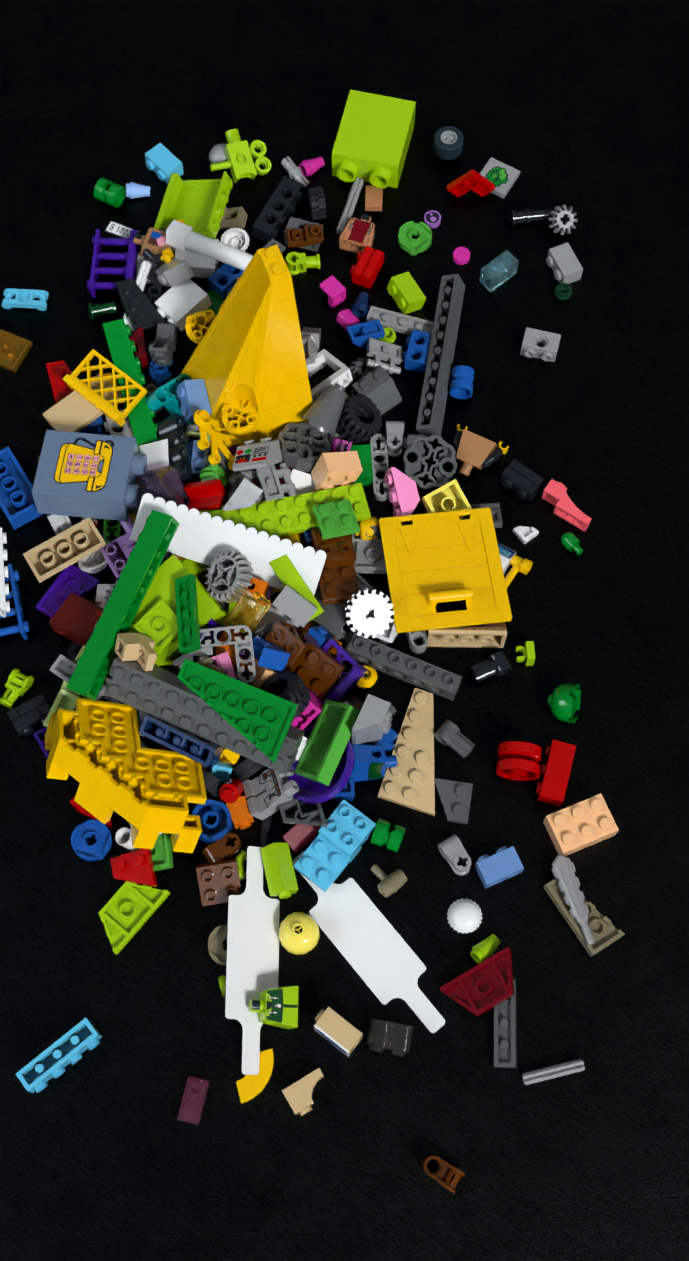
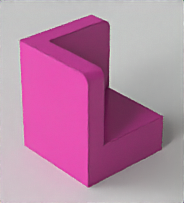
(335, 291)

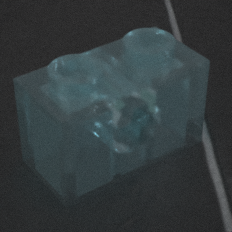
(498, 270)

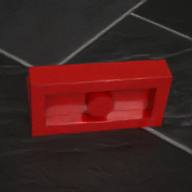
(205, 494)

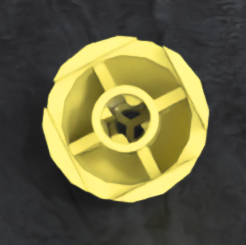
(305, 940)

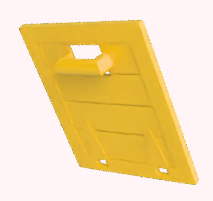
(444, 562)

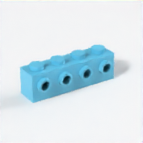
(59, 1055)

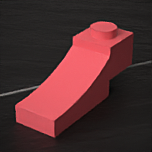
(556, 495)

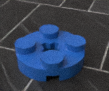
(96, 850)

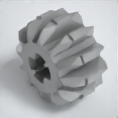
(562, 227)

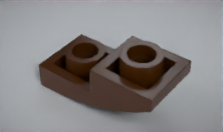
(304, 237)

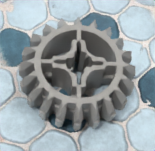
(233, 577)

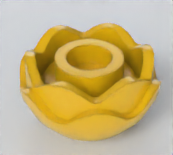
(367, 682)

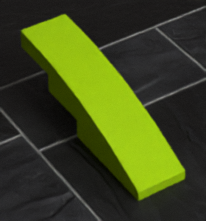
(289, 575)

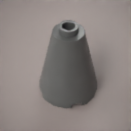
(327, 409)

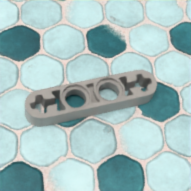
(379, 467)

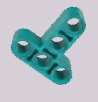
(167, 397)

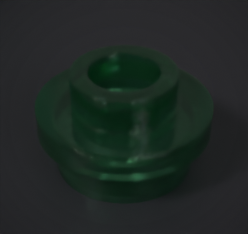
(563, 287)

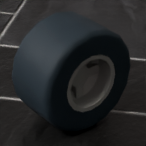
(448, 142)

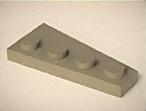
(600, 926)

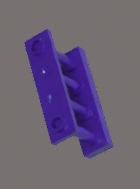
(129, 256)

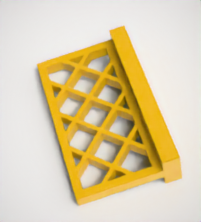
(99, 401)

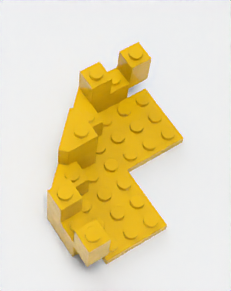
(143, 785)

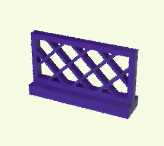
(347, 682)

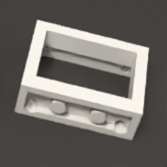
(341, 376)

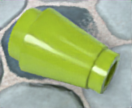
(485, 949)

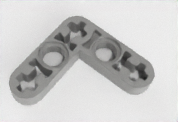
(239, 644)

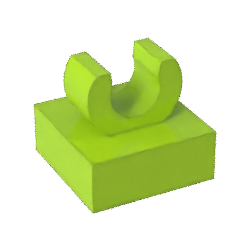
(528, 653)

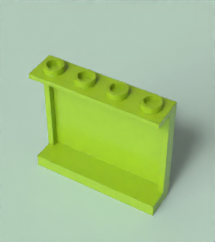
(196, 203)

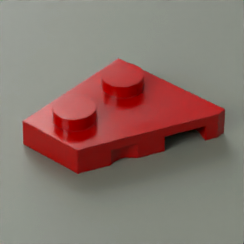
(135, 867)

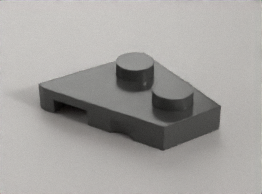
(455, 799)

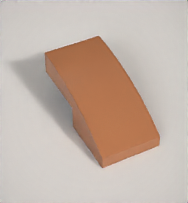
(373, 198)

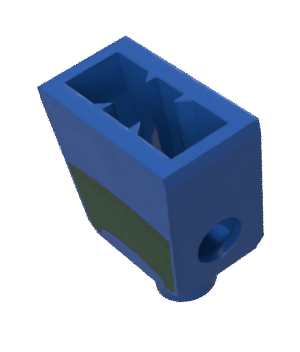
(371, 762)

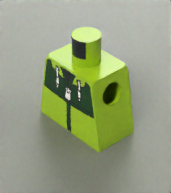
(277, 1007)

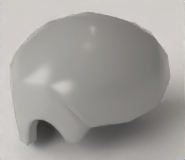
(217, 154)

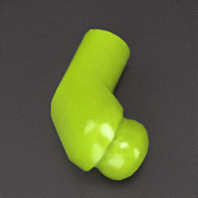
(241, 858)

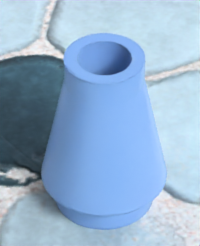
(136, 190)

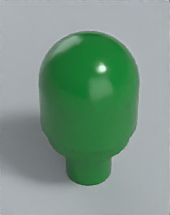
(571, 542)

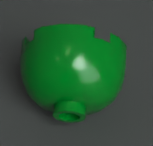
(565, 702)

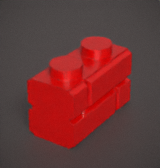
(367, 267)

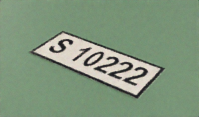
(118, 229)

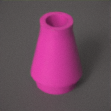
(310, 166)

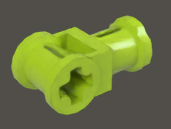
(301, 262)
(16, 686)

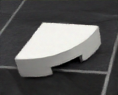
(525, 533)

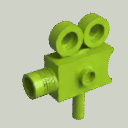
(240, 158)

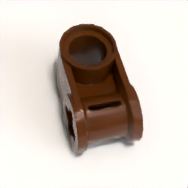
(221, 848)
(444, 1173)

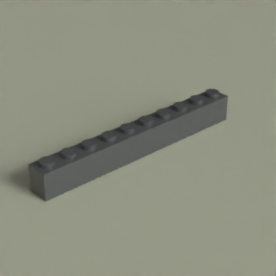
(440, 356)

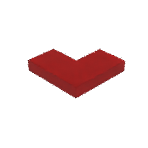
(471, 181)

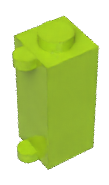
(279, 870)

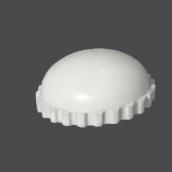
(236, 238)
(93, 563)
(464, 916)

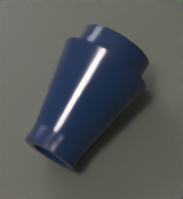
(360, 306)

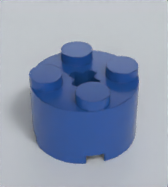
(217, 812)

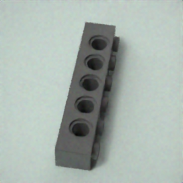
(404, 667)

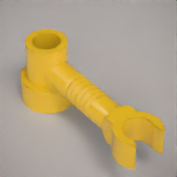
(519, 565)

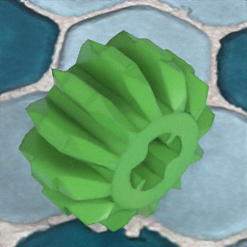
(214, 472)

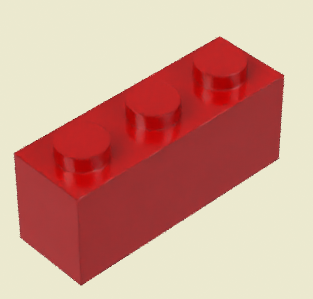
(555, 772)

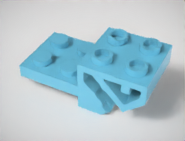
(335, 846)

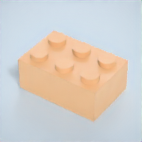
(580, 825)

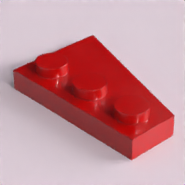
(56, 373)

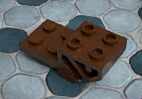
(338, 574)
(307, 658)

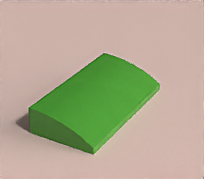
(327, 742)

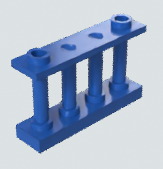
(23, 626)

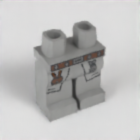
(268, 792)

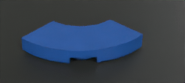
(159, 374)

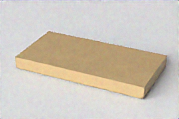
(75, 412)

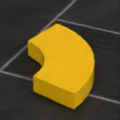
(252, 1085)

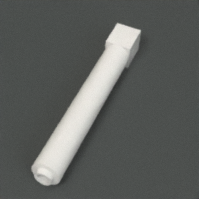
(183, 237)

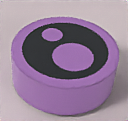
(432, 219)

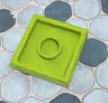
(159, 625)

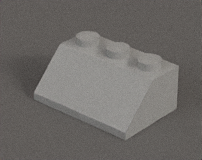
(372, 721)

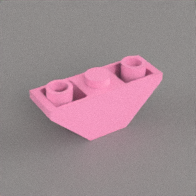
(402, 492)

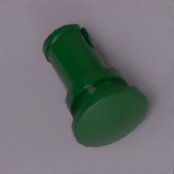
(101, 309)

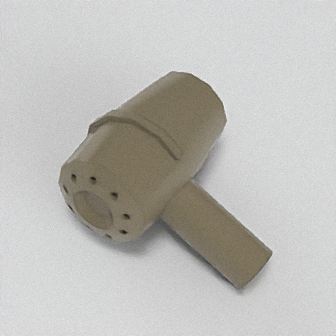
(390, 883)

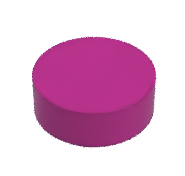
(461, 255)

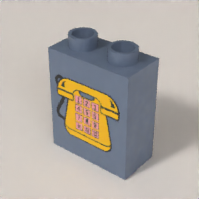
(88, 475)

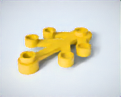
(204, 421)

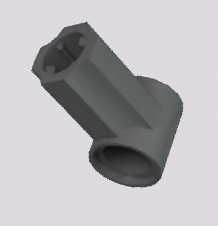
(450, 736)

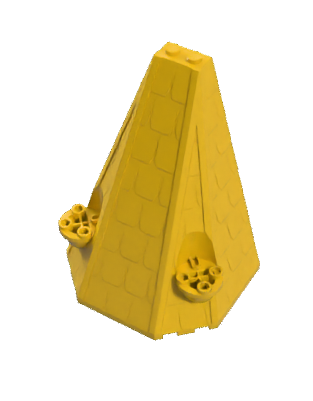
(253, 353)

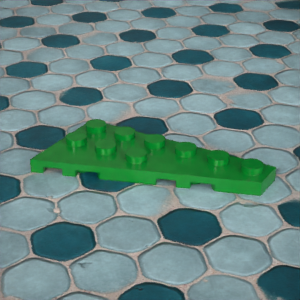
(251, 711)

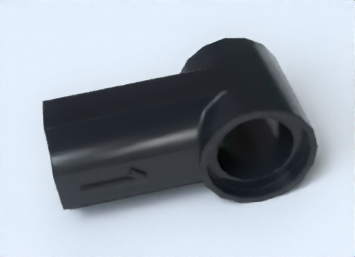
(495, 665)

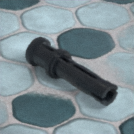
(527, 216)

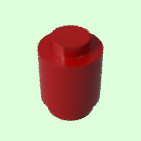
(231, 790)

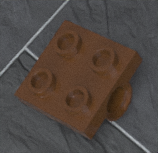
(218, 881)

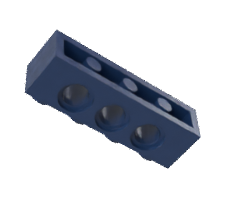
(181, 741)

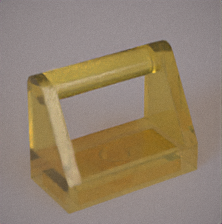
(251, 613)

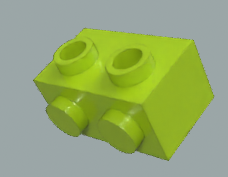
(406, 293)

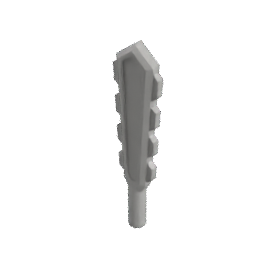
(569, 884)

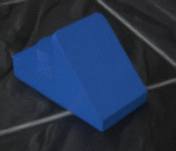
(361, 332)
(269, 654)

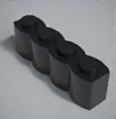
(174, 430)

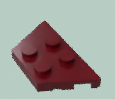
(483, 984)

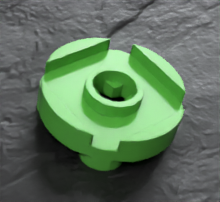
(418, 245)

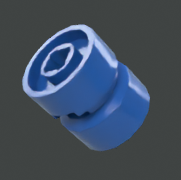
(461, 382)

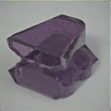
(166, 484)

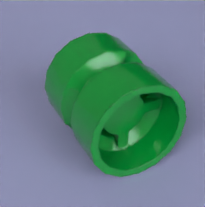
(109, 192)
(388, 835)

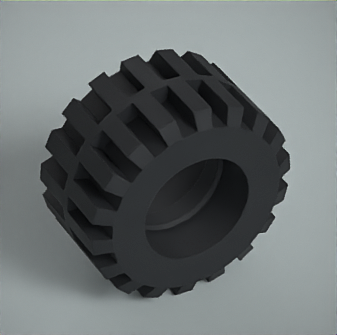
(359, 419)
(289, 687)

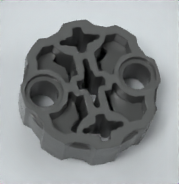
(302, 446)
(447, 456)

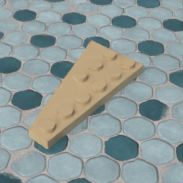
(413, 778)

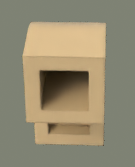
(136, 647)

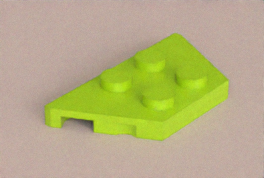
(129, 912)

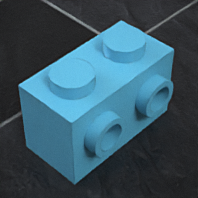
(163, 162)

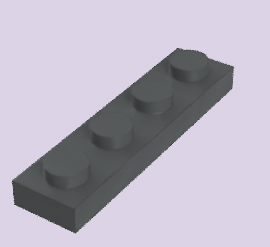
(505, 1033)

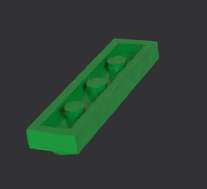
(187, 614)

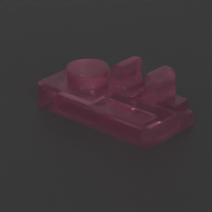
(193, 1100)

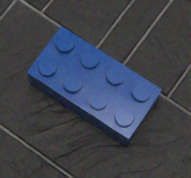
(15, 491)

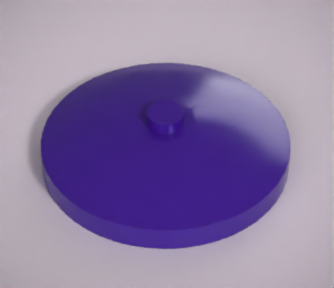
(315, 792)

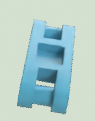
(25, 299)

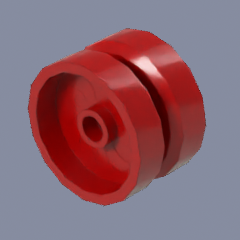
(518, 761)

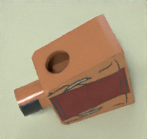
(357, 234)

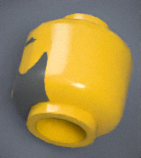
(369, 529)

